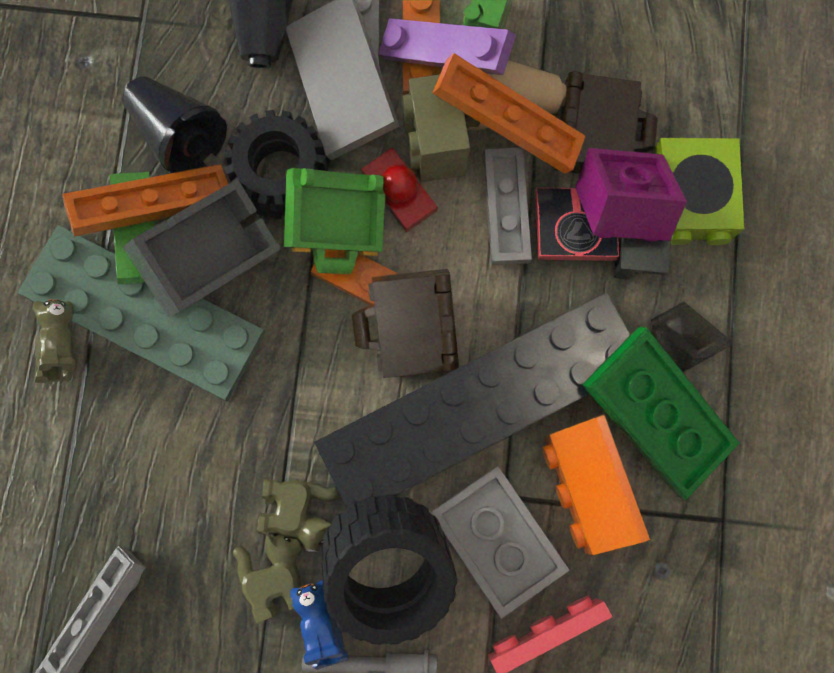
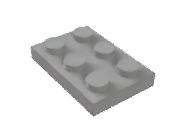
(500, 542)

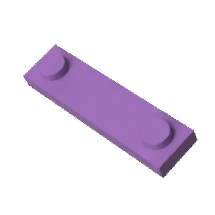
(434, 42)

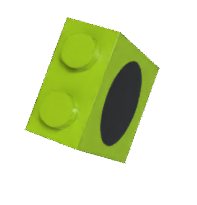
(712, 185)

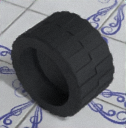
(397, 611)

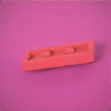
(548, 634)

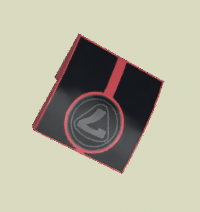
(565, 231)

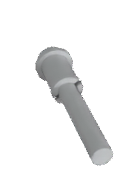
(390, 664)

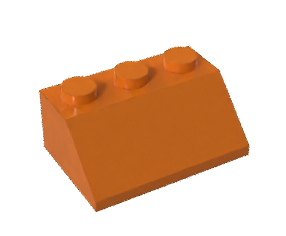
(594, 487)

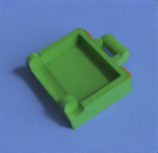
(334, 214)

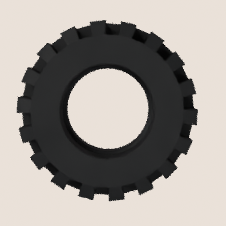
(263, 138)

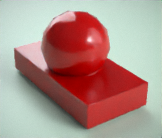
(402, 191)

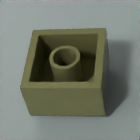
(435, 132)

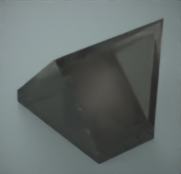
(687, 336)

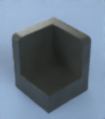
(641, 257)

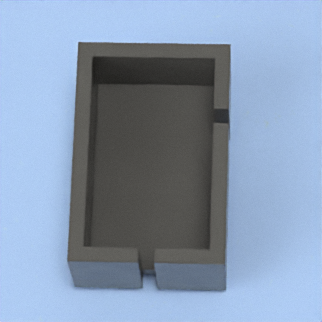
(201, 248)

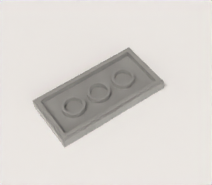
(341, 77)

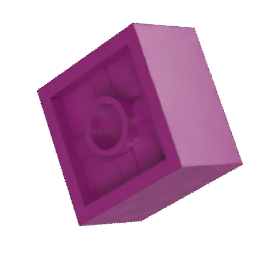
(630, 195)

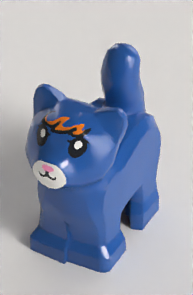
(319, 631)

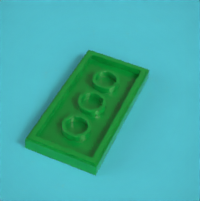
(661, 413)

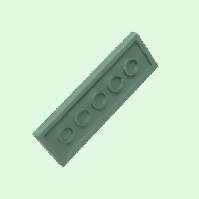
(195, 344)

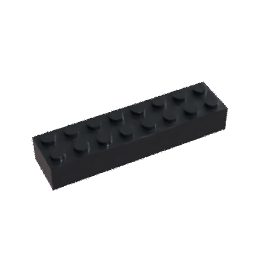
(473, 405)

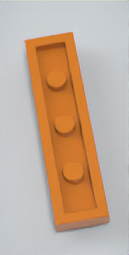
(508, 113)
(140, 199)

